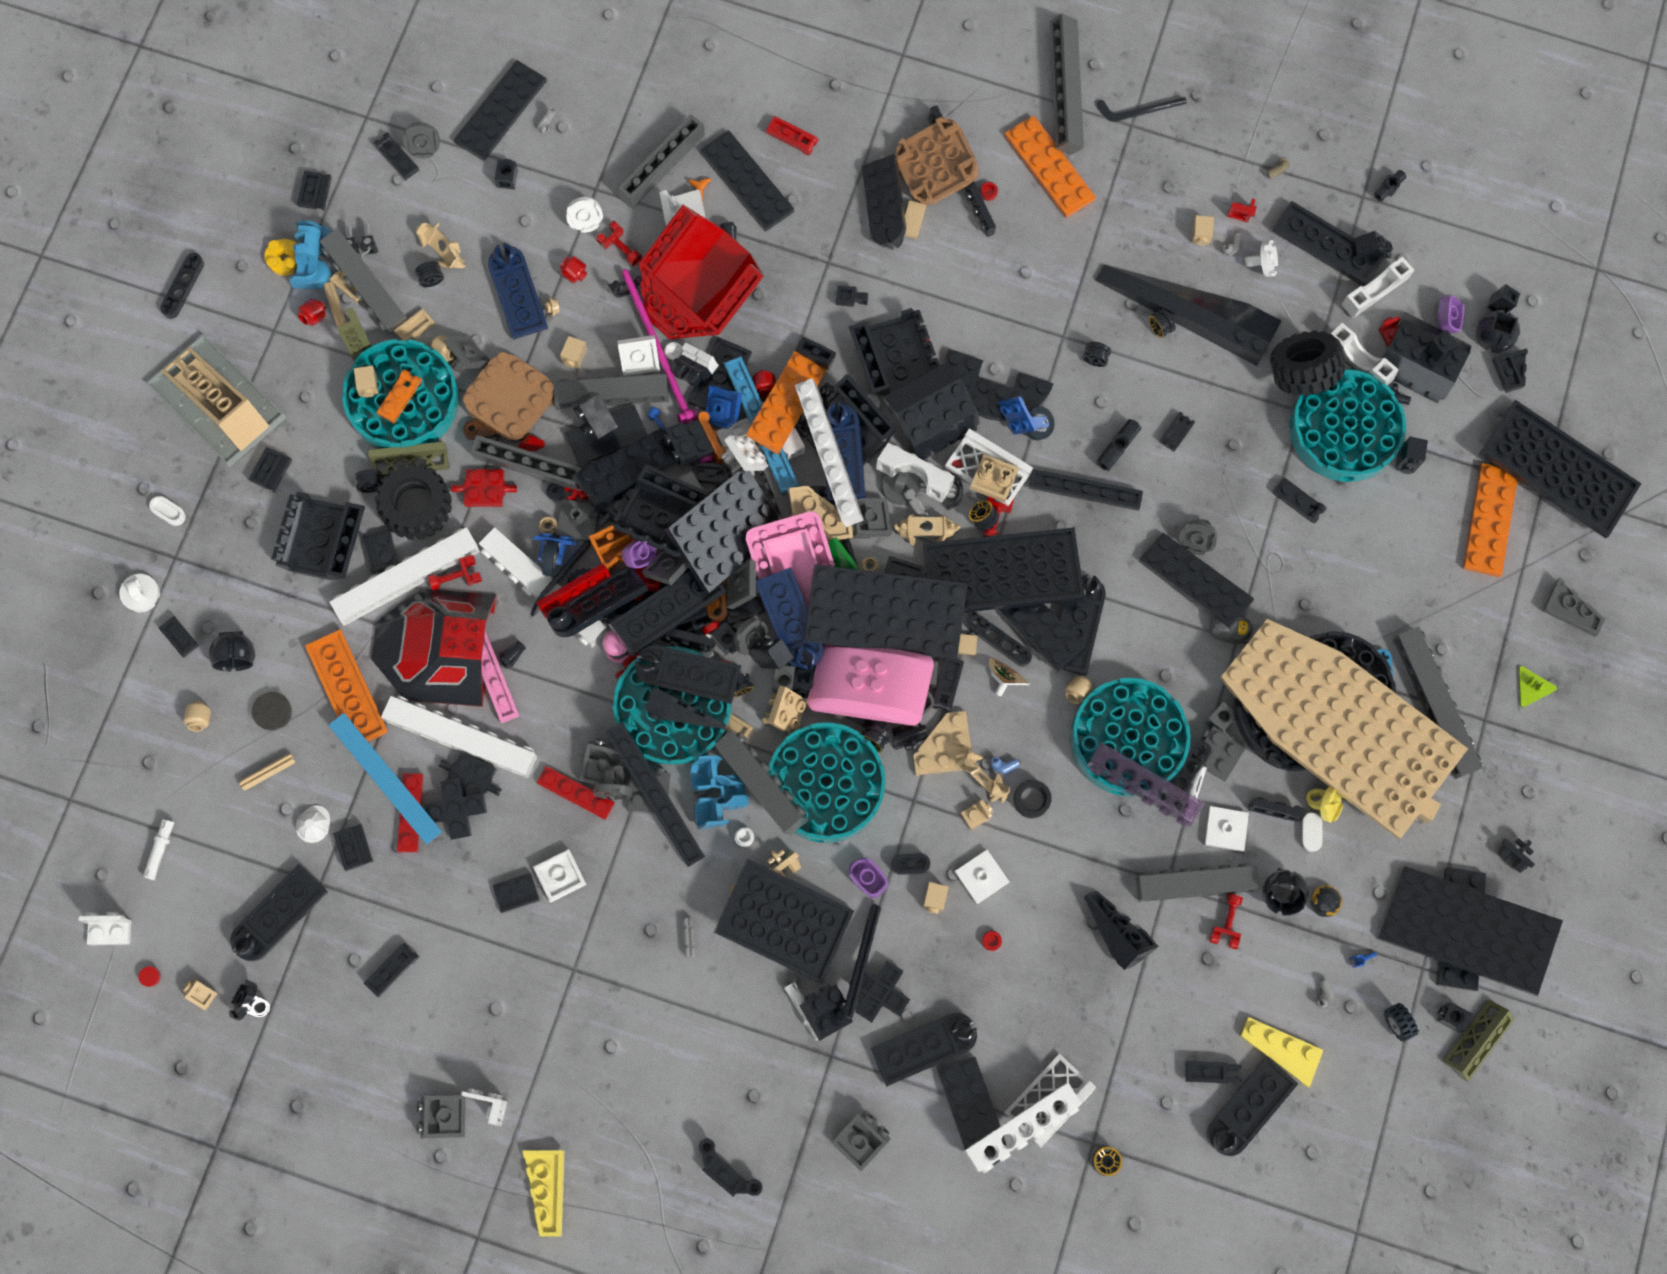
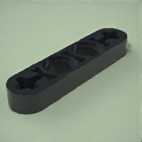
(178, 284)
(1001, 638)
(1191, 776)

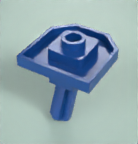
(723, 406)

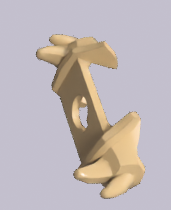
(431, 235)
(941, 527)
(995, 787)

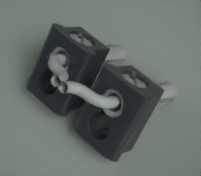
(368, 243)

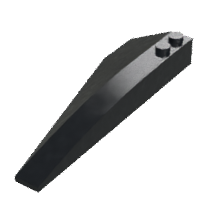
(1216, 318)

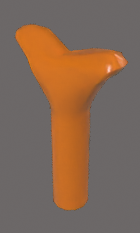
(700, 185)

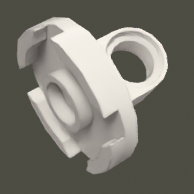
(584, 214)
(1267, 259)
(139, 592)

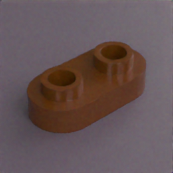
(480, 430)
(719, 604)

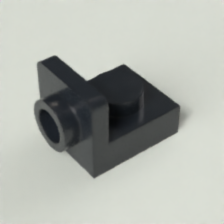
(803, 681)

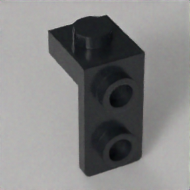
(1373, 242)

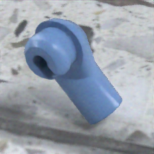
(1003, 767)

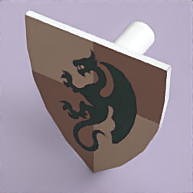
(1004, 675)

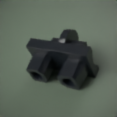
(695, 622)
(910, 738)
(1523, 861)

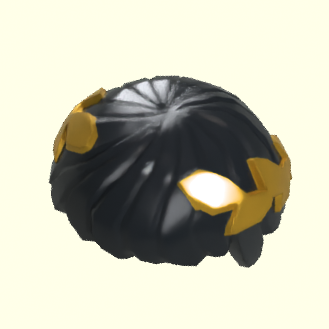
(1326, 901)

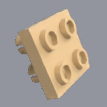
(994, 478)
(786, 710)

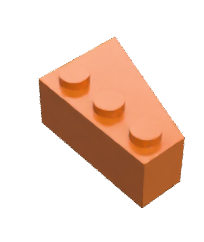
(609, 546)

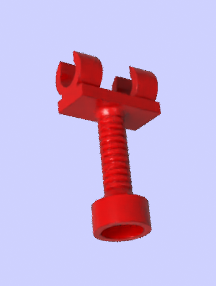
(633, 257)
(999, 507)
(467, 561)
(1233, 901)

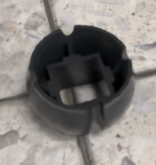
(1493, 338)
(232, 651)
(1285, 900)

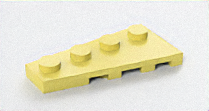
(1290, 1053)
(546, 1182)

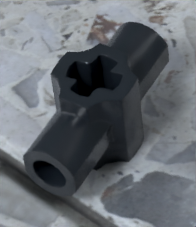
(1390, 185)

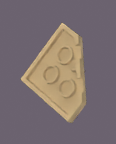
(805, 499)
(942, 745)

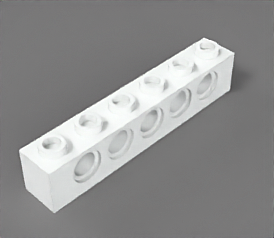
(1063, 1094)

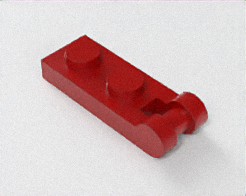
(791, 135)

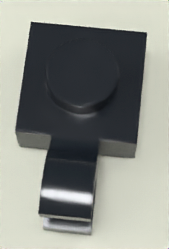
(848, 296)

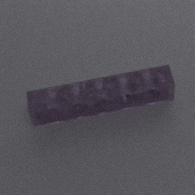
(1191, 805)

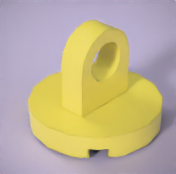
(1329, 804)

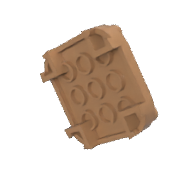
(937, 161)
(509, 396)

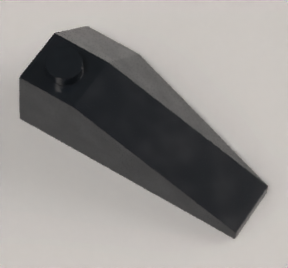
(671, 709)
(1122, 938)

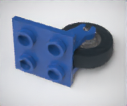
(1035, 423)
(550, 553)

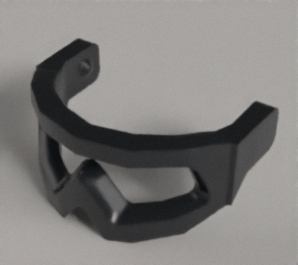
(616, 287)
(957, 481)

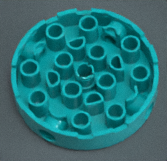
(427, 412)
(1343, 452)
(1137, 709)
(664, 740)
(849, 763)

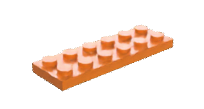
(1049, 166)
(783, 404)
(1490, 521)
(346, 684)

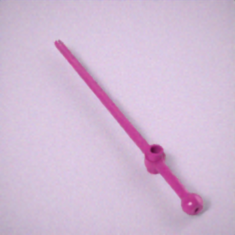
(686, 415)

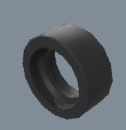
(1037, 785)

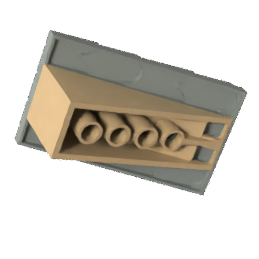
(216, 400)

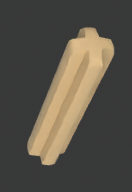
(334, 303)
(267, 771)

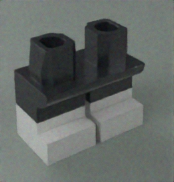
(695, 363)

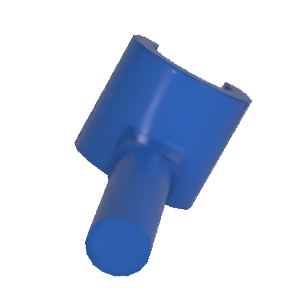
(653, 413)
(1360, 959)

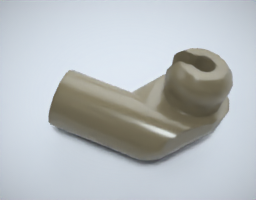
(1282, 165)

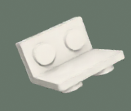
(672, 204)
(107, 929)
(496, 1112)

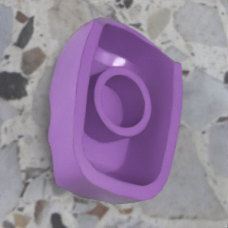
(1450, 314)
(638, 554)
(868, 877)

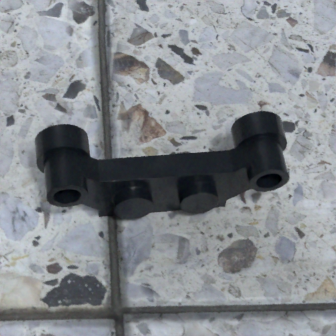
(724, 1174)

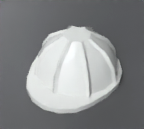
(313, 824)

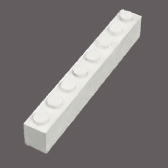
(829, 453)
(404, 576)
(530, 576)
(458, 736)

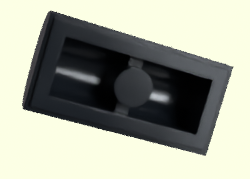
(816, 353)

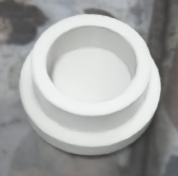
(744, 837)

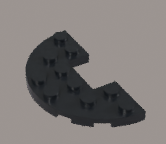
(988, 393)
(1260, 743)

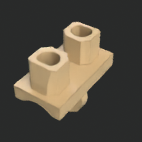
(789, 860)

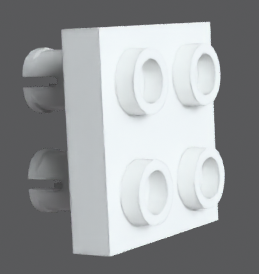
(745, 452)

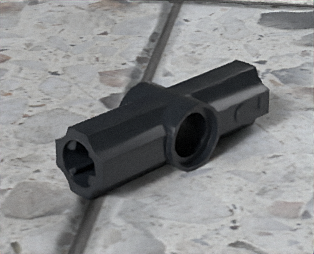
(1112, 452)

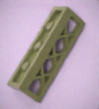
(356, 331)
(412, 452)
(1474, 1056)

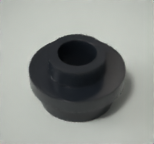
(826, 390)
(552, 496)

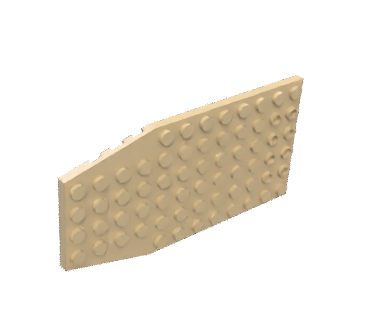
(1343, 725)

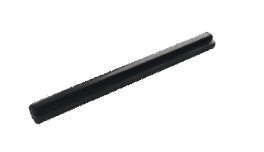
(861, 962)

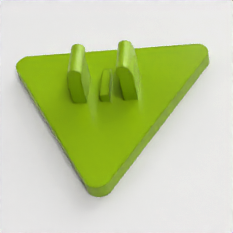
(1532, 687)

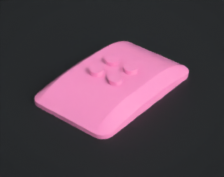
(790, 543)
(871, 683)

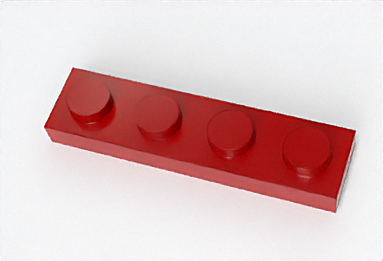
(573, 589)
(575, 793)
(407, 837)

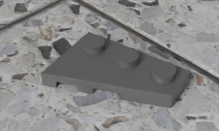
(1569, 608)

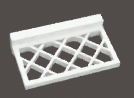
(984, 446)
(1082, 1093)

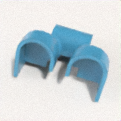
(310, 270)
(704, 776)

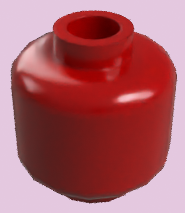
(573, 269)
(311, 312)
(764, 383)

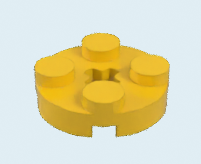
(273, 253)

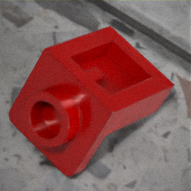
(1241, 212)
(1389, 329)

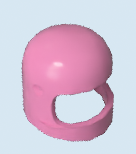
(613, 647)

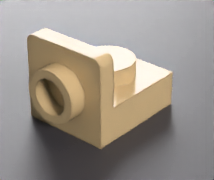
(977, 814)
(198, 993)

